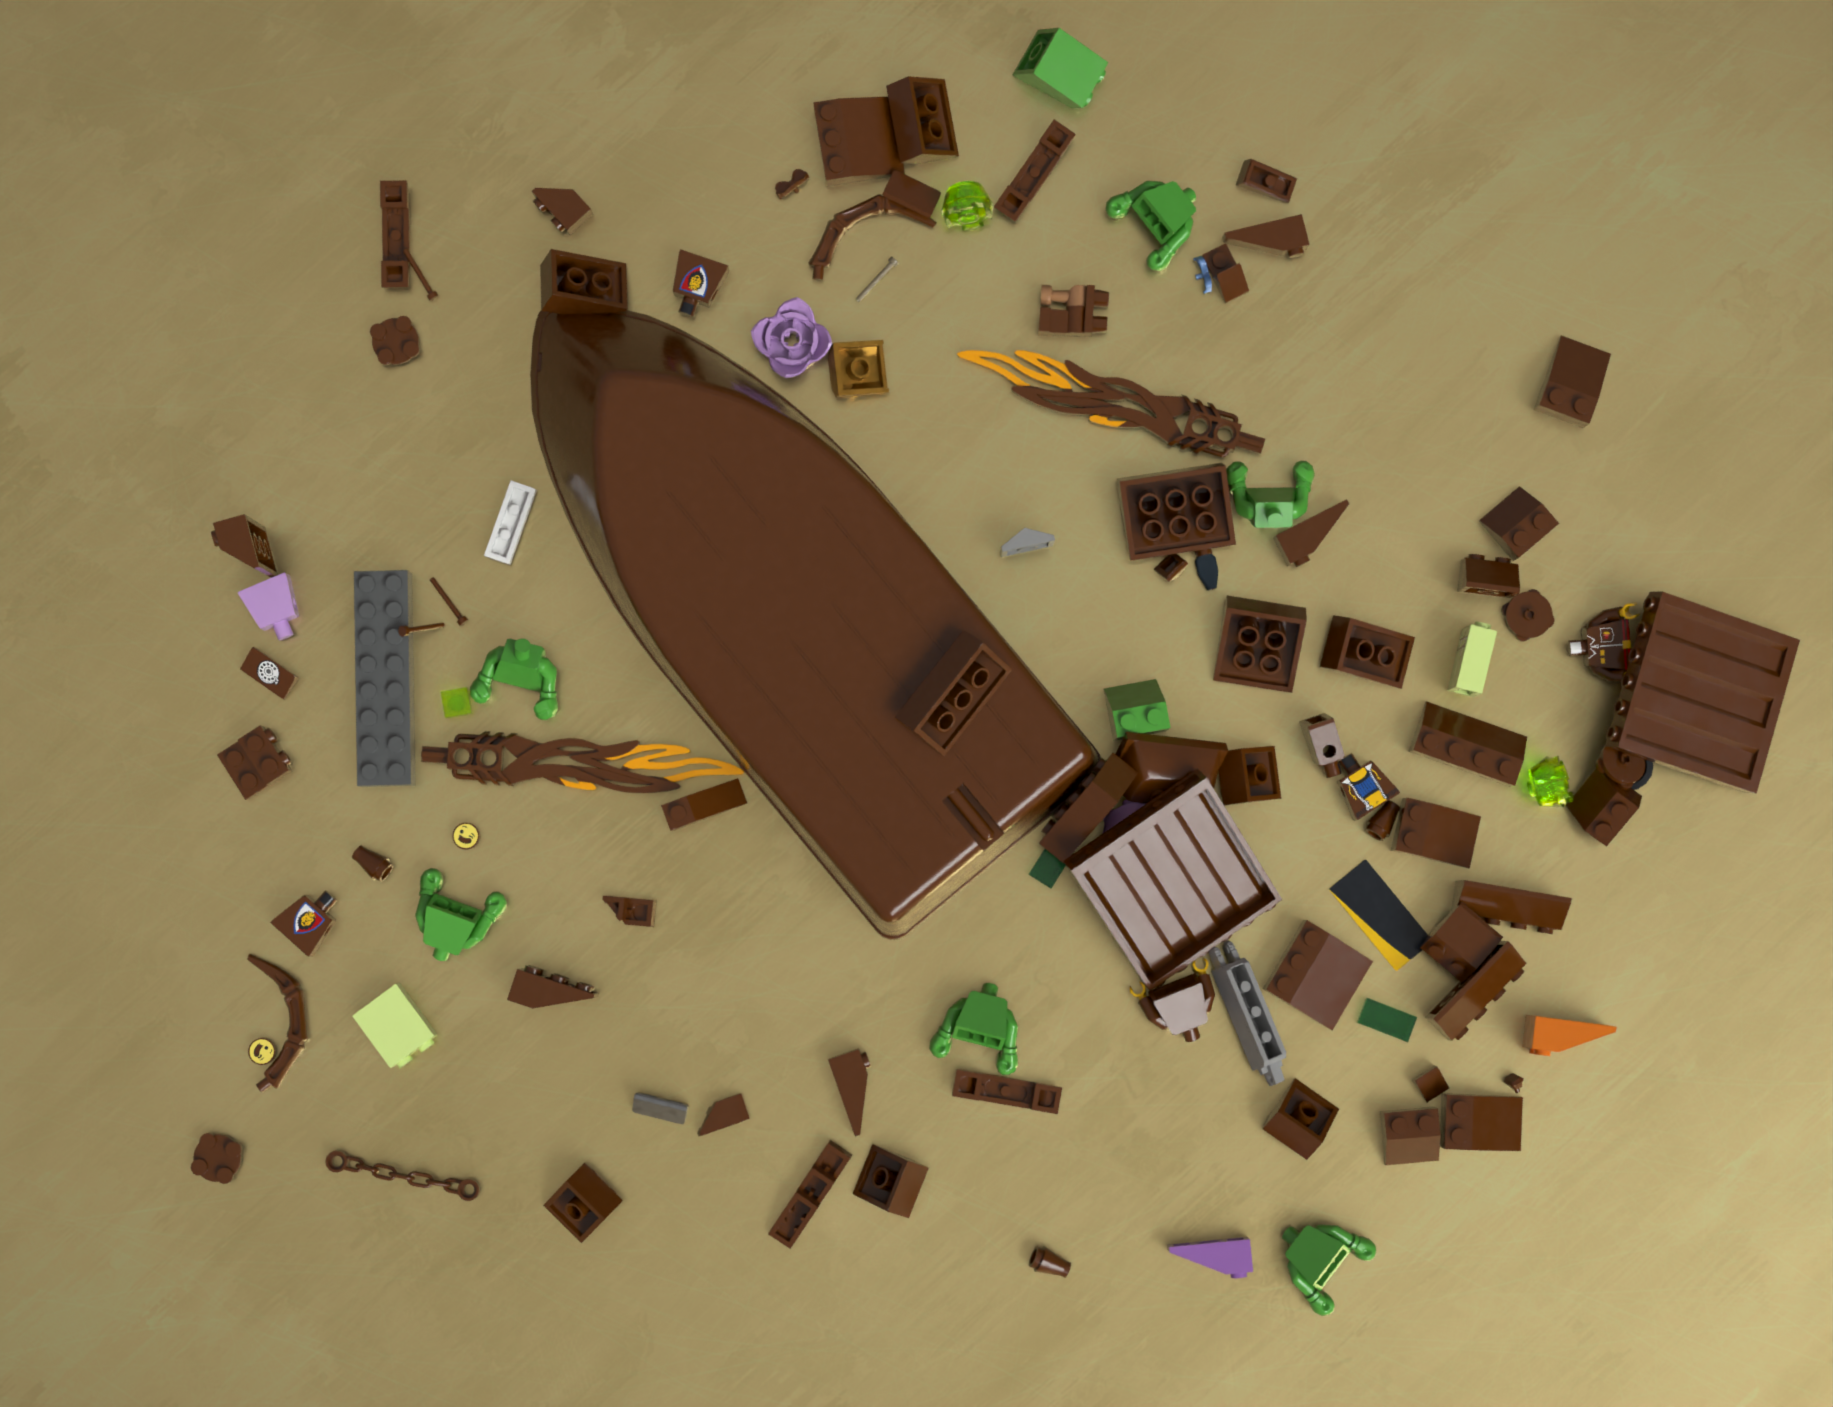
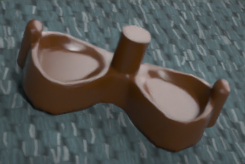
(784, 188)

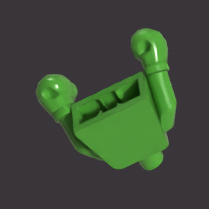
(1165, 212)
(1270, 505)
(521, 666)
(451, 924)
(981, 1021)
(1317, 1255)

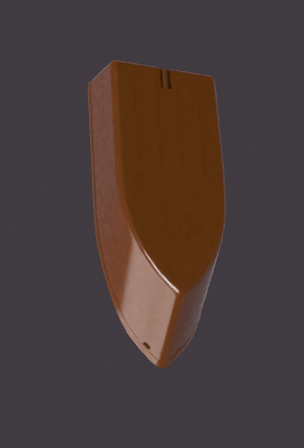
(792, 611)

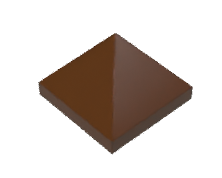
(1171, 567)

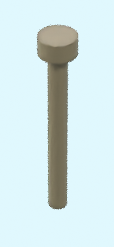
(892, 262)

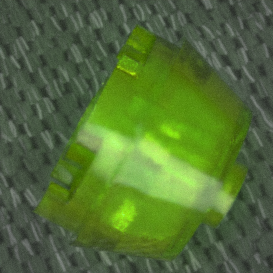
(967, 205)
(1550, 783)

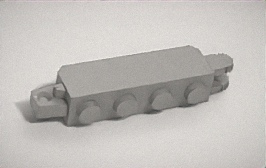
(1248, 1013)

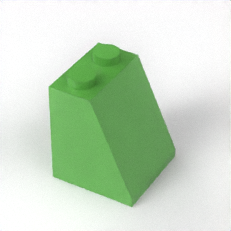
(1061, 67)
(1136, 709)

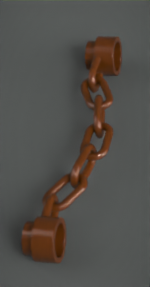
(394, 1174)

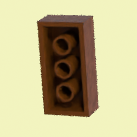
(1087, 806)

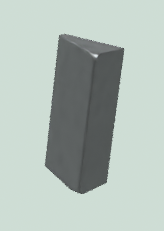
(660, 1108)

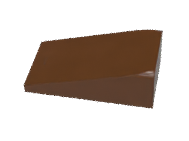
(1266, 180)

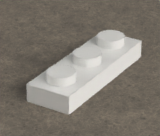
(510, 522)

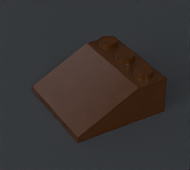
(856, 139)
(1260, 643)
(1318, 974)

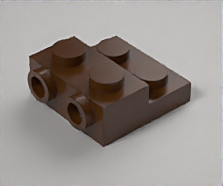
(255, 761)

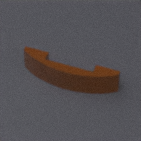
(1035, 171)
(395, 234)
(1006, 1091)

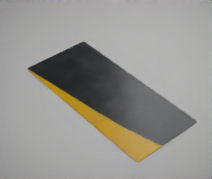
(1380, 914)

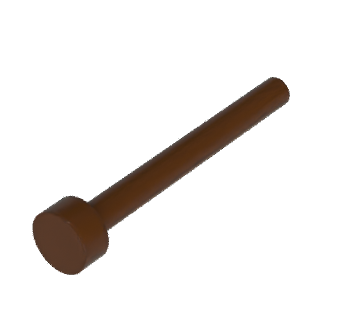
(431, 294)
(461, 619)
(405, 630)

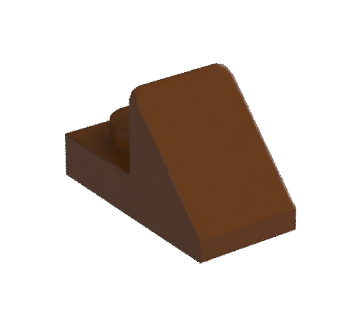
(1226, 273)

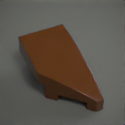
(633, 911)
(724, 1114)

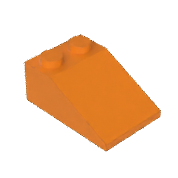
(1557, 1035)

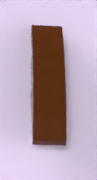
(810, 1194)

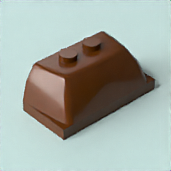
(1165, 761)

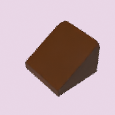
(1431, 1083)

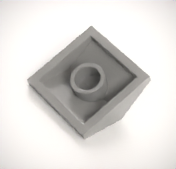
(1027, 541)

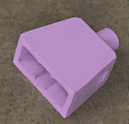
(272, 604)

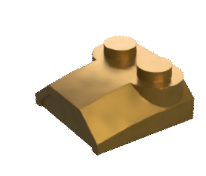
(857, 368)

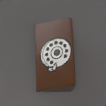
(269, 673)

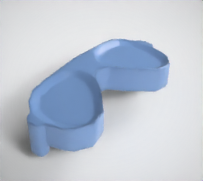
(1205, 274)

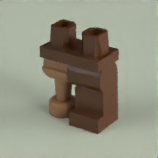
(1078, 316)

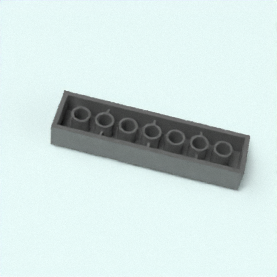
(384, 679)

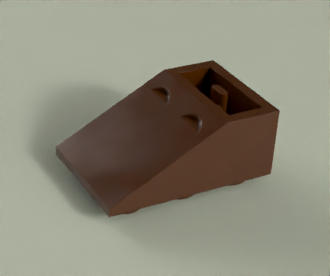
(538, 990)

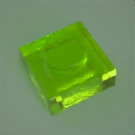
(456, 702)

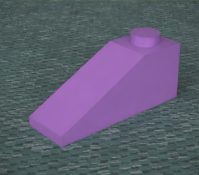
(1223, 1255)

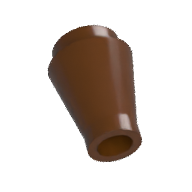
(1382, 821)
(374, 864)
(1048, 1262)

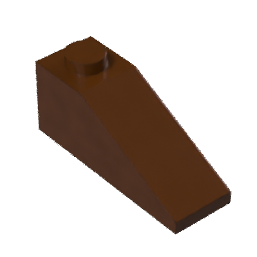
(1273, 237)
(1304, 538)
(704, 804)
(851, 1079)

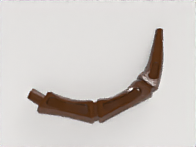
(847, 218)
(297, 1024)

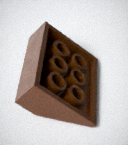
(1176, 511)

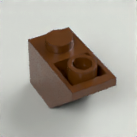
(564, 205)

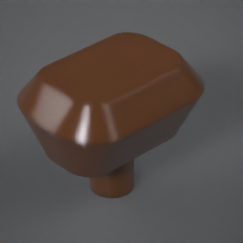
(1514, 1081)

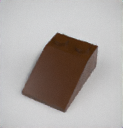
(582, 284)
(1573, 382)
(1367, 651)
(1435, 832)
(1481, 1122)

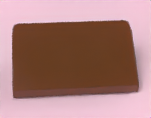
(911, 193)

